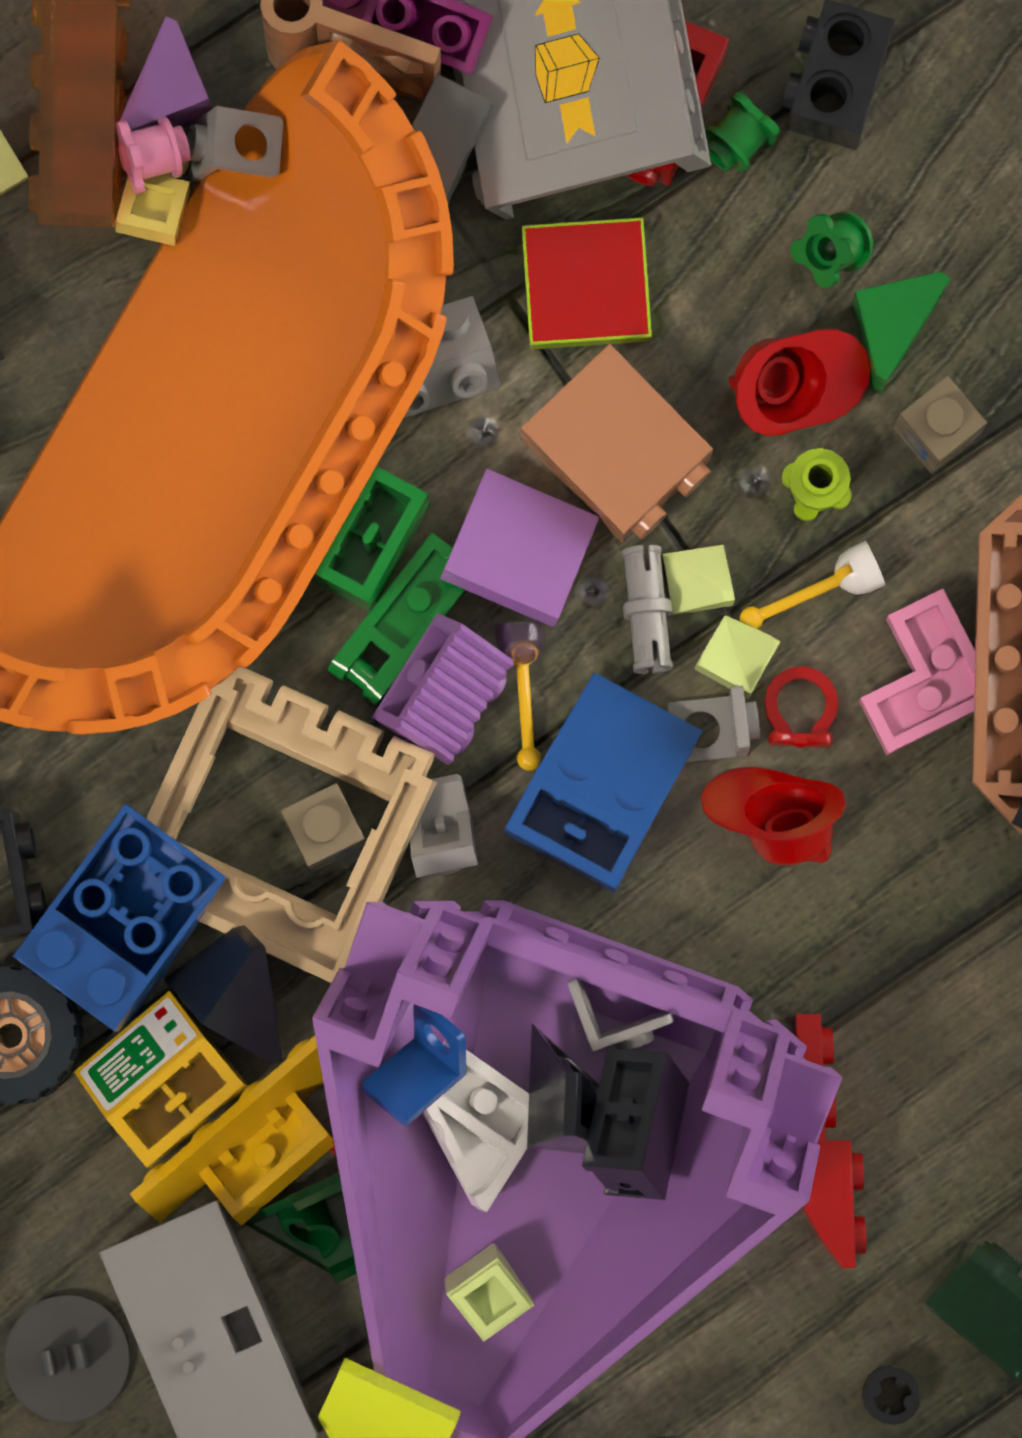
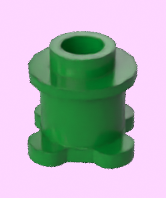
(739, 134)
(833, 246)

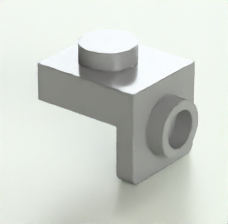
(445, 831)

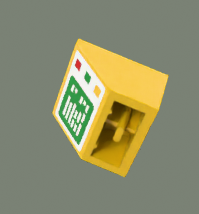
(160, 1080)

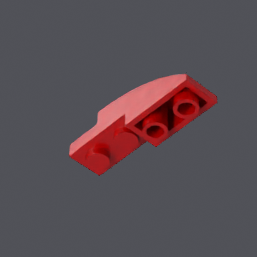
(837, 1168)

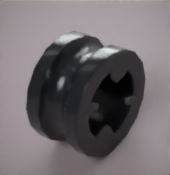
(909, 1401)

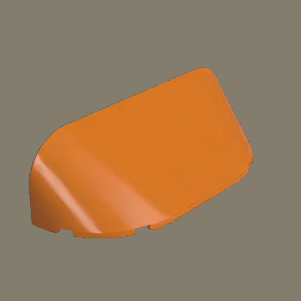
(228, 413)

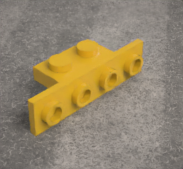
(248, 1149)

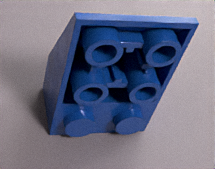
(602, 782)
(121, 919)

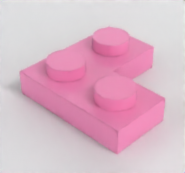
(940, 680)

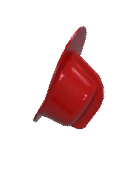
(800, 380)
(779, 812)

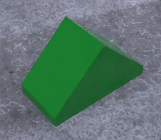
(891, 319)

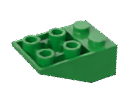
(373, 539)

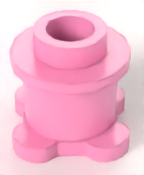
(152, 151)

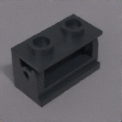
(636, 1123)

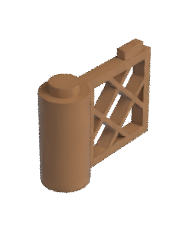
(401, 60)

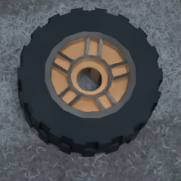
(48, 1039)

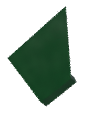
(312, 1226)

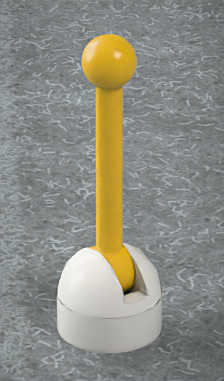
(854, 572)

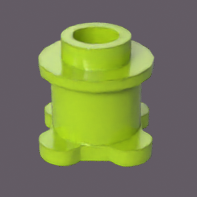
(809, 498)

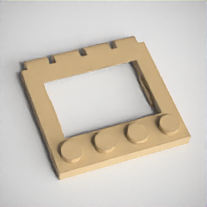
(292, 724)

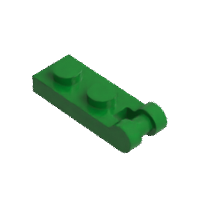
(398, 621)

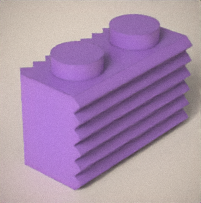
(444, 689)

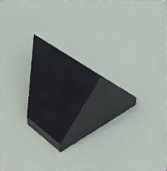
(232, 992)
(559, 1098)

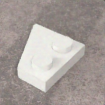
(481, 1129)

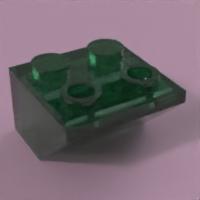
(982, 1302)

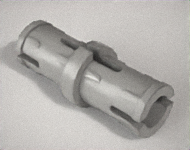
(647, 609)

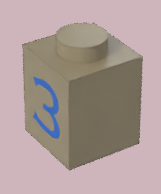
(939, 425)
(324, 827)

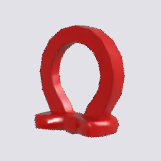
(782, 733)

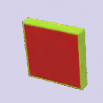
(586, 283)

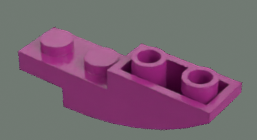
(447, 24)

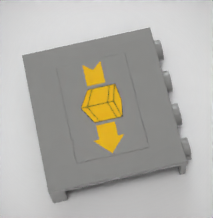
(582, 96)

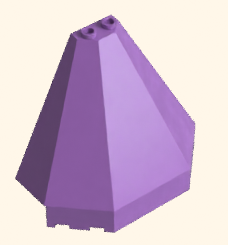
(590, 1260)

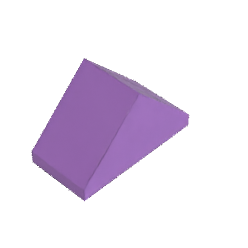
(167, 84)

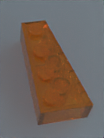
(78, 111)

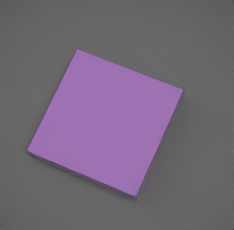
(520, 548)

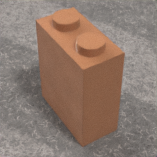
(618, 445)

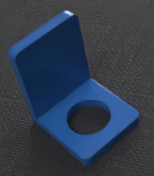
(420, 1069)

